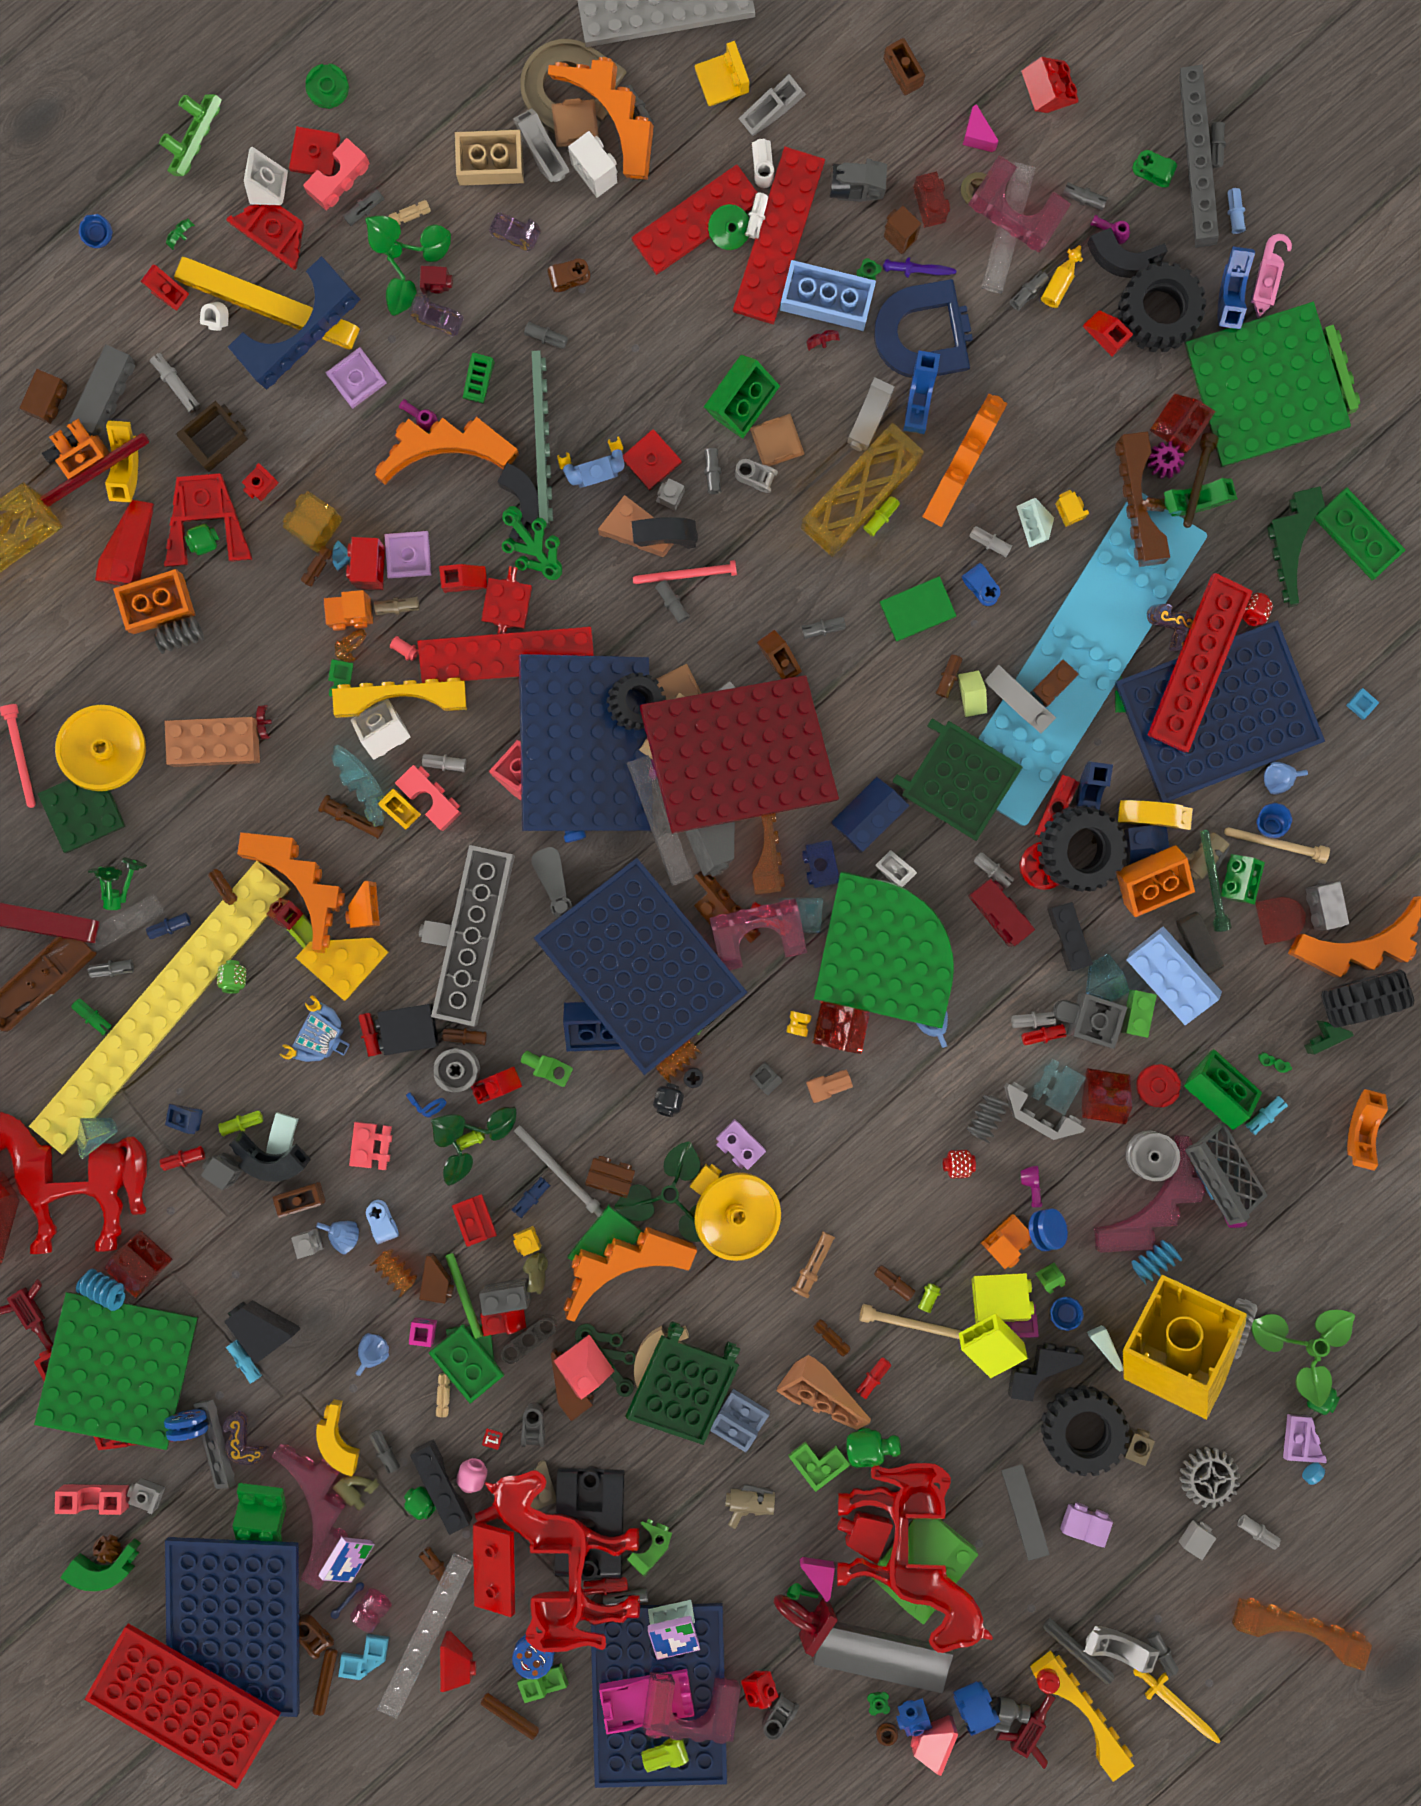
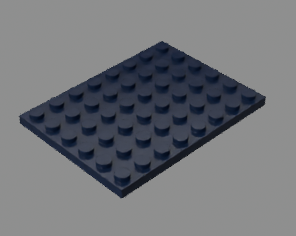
(1250, 720)
(573, 749)
(640, 966)
(237, 1613)
(631, 1655)

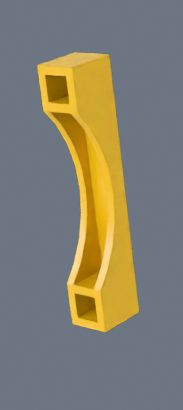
(355, 700)
(1109, 1752)

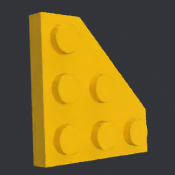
(344, 963)

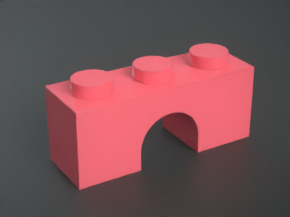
(327, 189)
(415, 782)
(105, 1498)

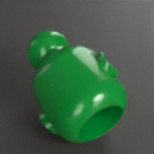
(869, 1449)

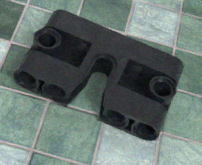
(595, 1501)

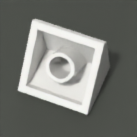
(264, 179)

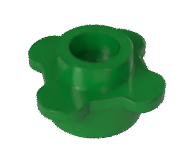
(869, 264)
(881, 1697)

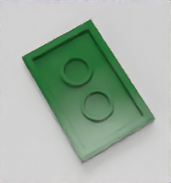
(917, 609)
(604, 1230)
(466, 1363)

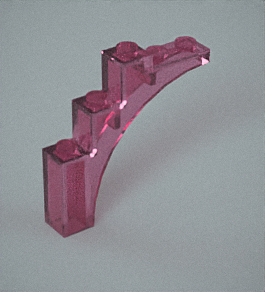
(1161, 1211)
(324, 1508)

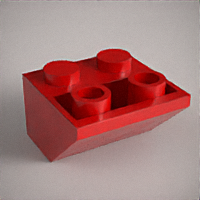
(1050, 85)

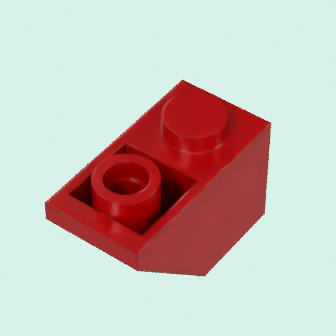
(1108, 332)
(462, 577)
(496, 1085)

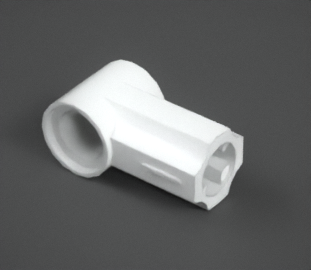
(763, 163)

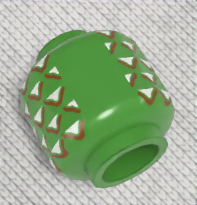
(231, 977)

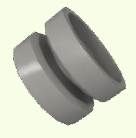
(1165, 1151)

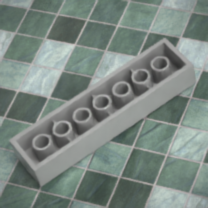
(473, 935)

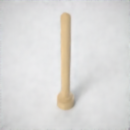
(1319, 854)
(870, 1314)

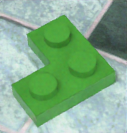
(818, 1470)

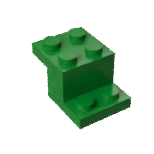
(259, 1513)

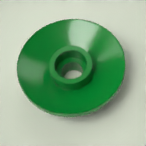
(719, 229)

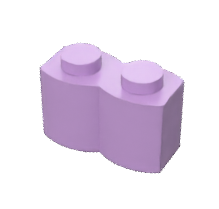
(1086, 1524)

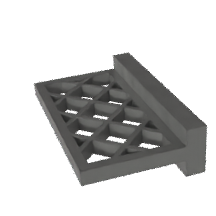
(1218, 1179)

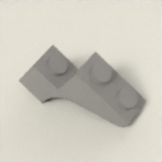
(543, 150)

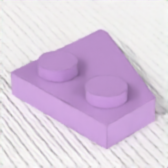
(1301, 1440)

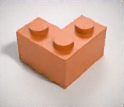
(349, 610)
(1007, 1241)

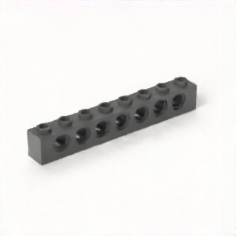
(1198, 156)

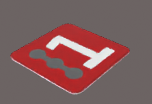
(492, 1439)

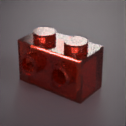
(930, 199)

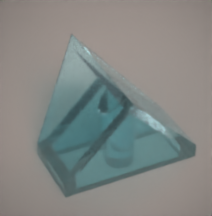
(810, 913)
(1106, 979)
(93, 1133)

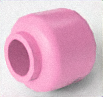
(471, 1475)

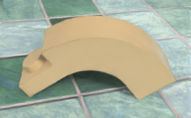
(647, 1349)

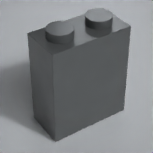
(505, 1296)

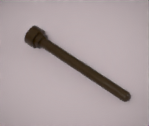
(1207, 443)

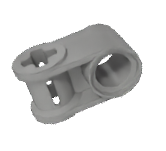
(756, 476)

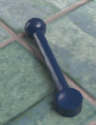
(336, 1612)

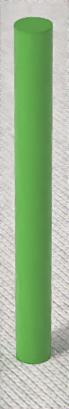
(470, 1313)

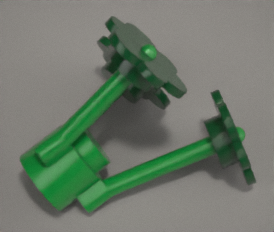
(111, 897)

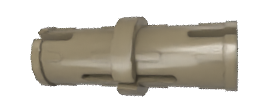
(396, 606)

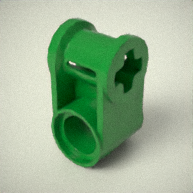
(1157, 168)

